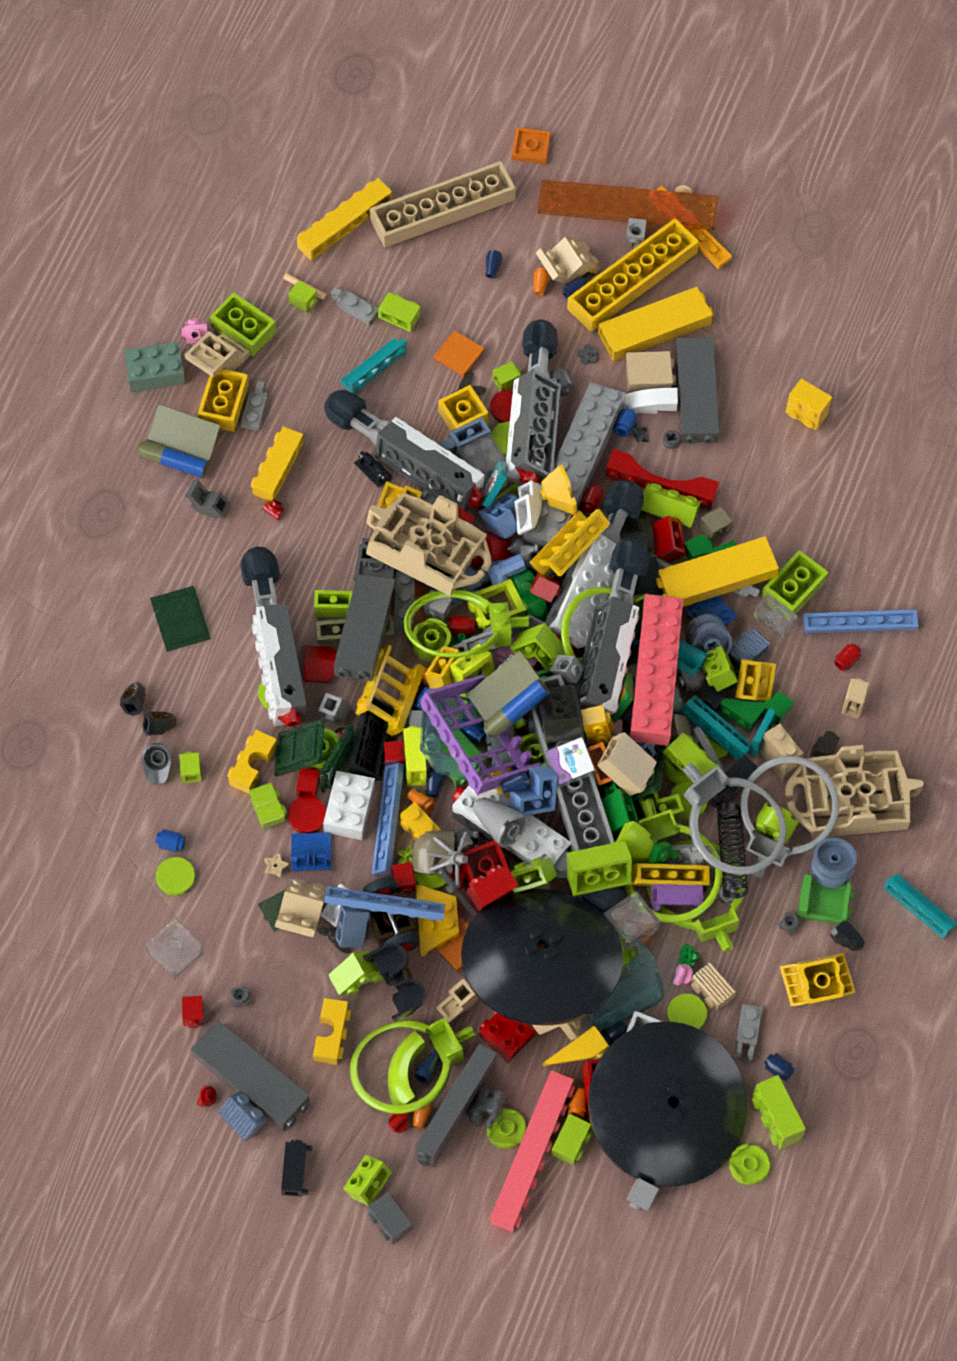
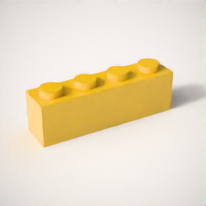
(277, 464)
(669, 874)

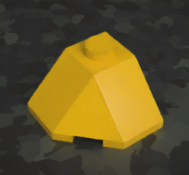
(557, 491)

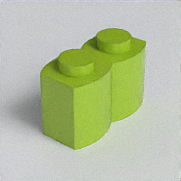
(267, 805)

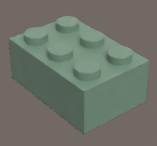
(154, 367)

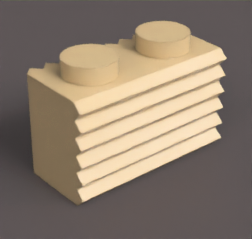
(855, 698)
(713, 987)

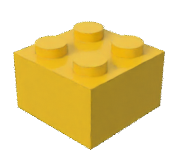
(808, 404)
(462, 408)

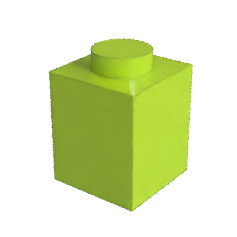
(303, 296)
(505, 376)
(190, 767)

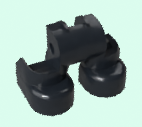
(393, 966)

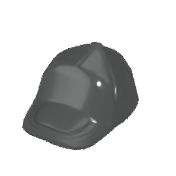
(156, 763)

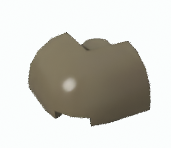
(426, 843)

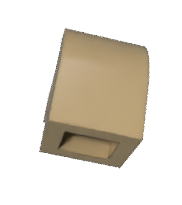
(460, 1000)

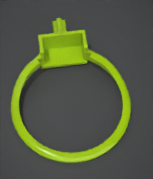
(638, 601)
(499, 616)
(664, 826)
(715, 927)
(447, 1046)

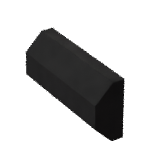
(368, 747)

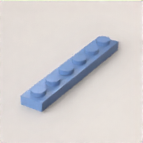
(860, 621)
(387, 819)
(385, 903)

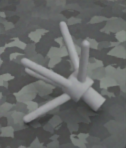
(454, 857)

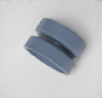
(708, 633)
(833, 863)

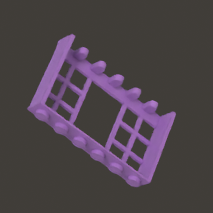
(510, 744)

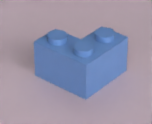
(501, 516)
(540, 795)

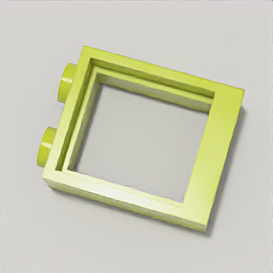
(508, 587)
(462, 669)
(414, 759)

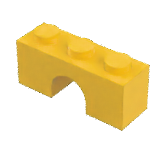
(258, 747)
(329, 1048)

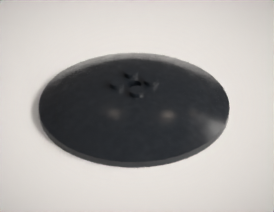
(536, 983)
(633, 1111)

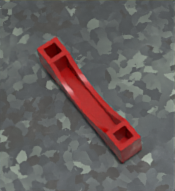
(624, 467)

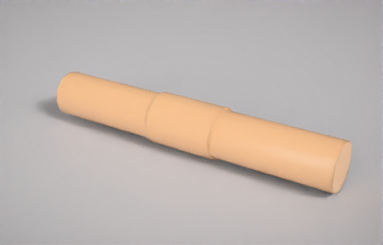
(291, 279)

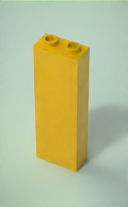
(655, 323)
(719, 572)

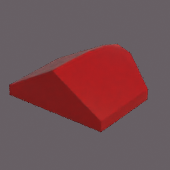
(498, 547)
(319, 664)

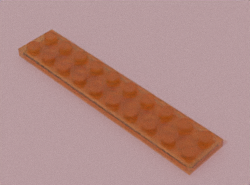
(623, 203)

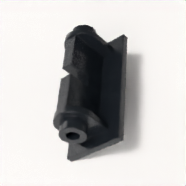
(372, 469)

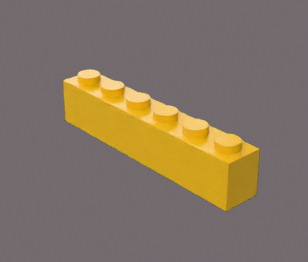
(343, 219)

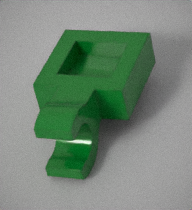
(661, 852)

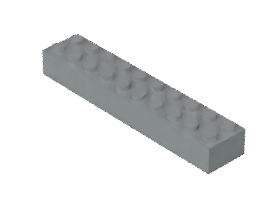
(580, 455)
(579, 800)

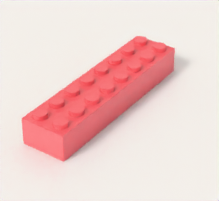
(656, 670)

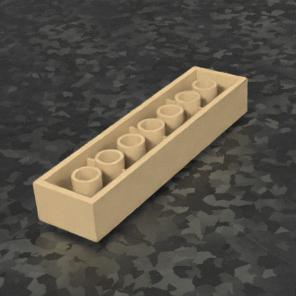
(442, 204)

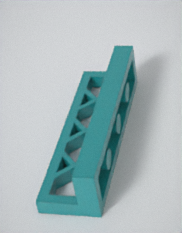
(374, 365)
(689, 658)
(716, 727)
(919, 905)

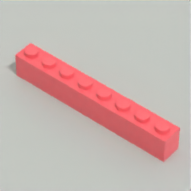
(531, 1152)

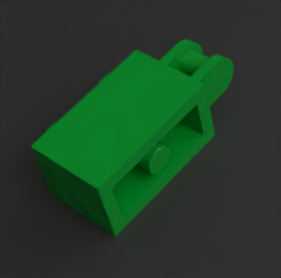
(618, 808)

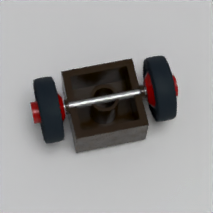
(389, 927)

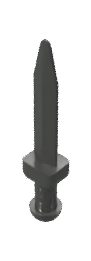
(457, 890)

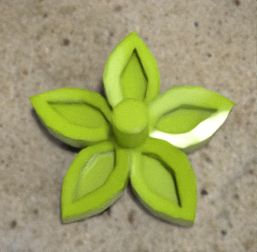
(406, 856)

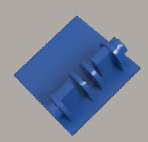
(712, 606)
(311, 851)

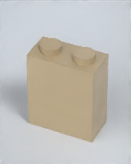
(649, 370)
(778, 744)
(627, 764)

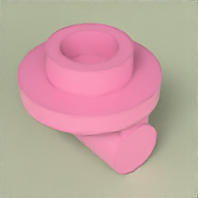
(683, 974)

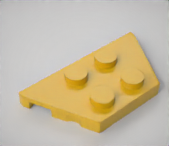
(437, 932)

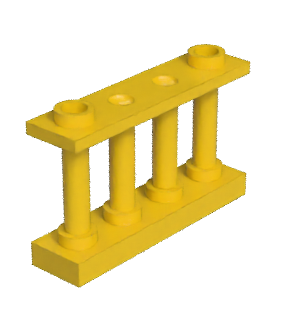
(570, 542)
(407, 692)

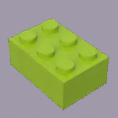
(243, 323)
(796, 582)
(599, 868)
(778, 1113)

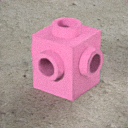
(192, 325)

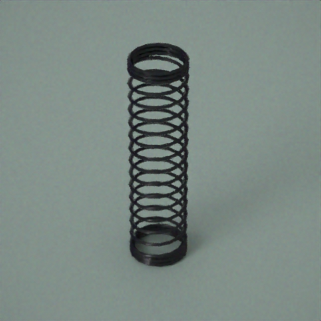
(728, 817)

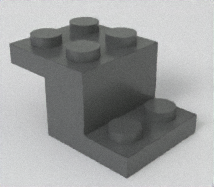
(370, 566)

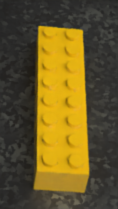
(632, 275)

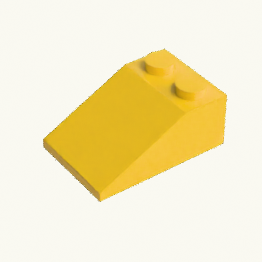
(585, 1047)

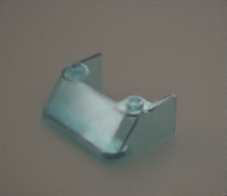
(431, 742)
(634, 992)

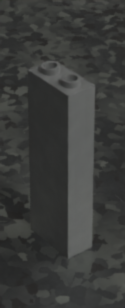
(697, 390)
(364, 628)
(250, 1074)
(455, 1106)

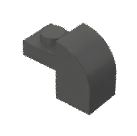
(207, 502)

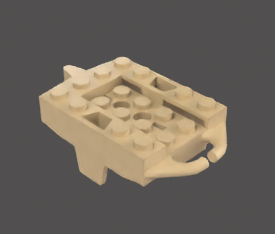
(431, 533)
(875, 772)

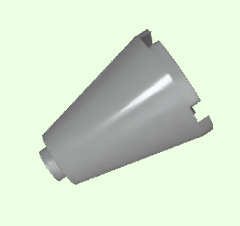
(500, 821)

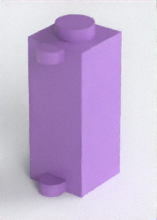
(676, 895)

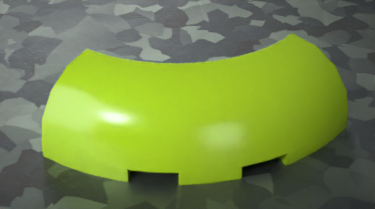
(637, 841)
(398, 1083)

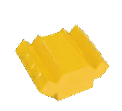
(817, 979)

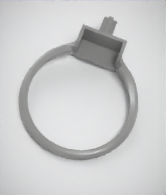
(706, 788)
(764, 846)

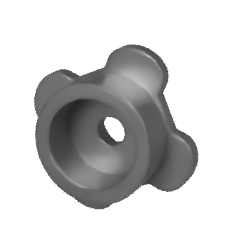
(789, 917)
(243, 991)

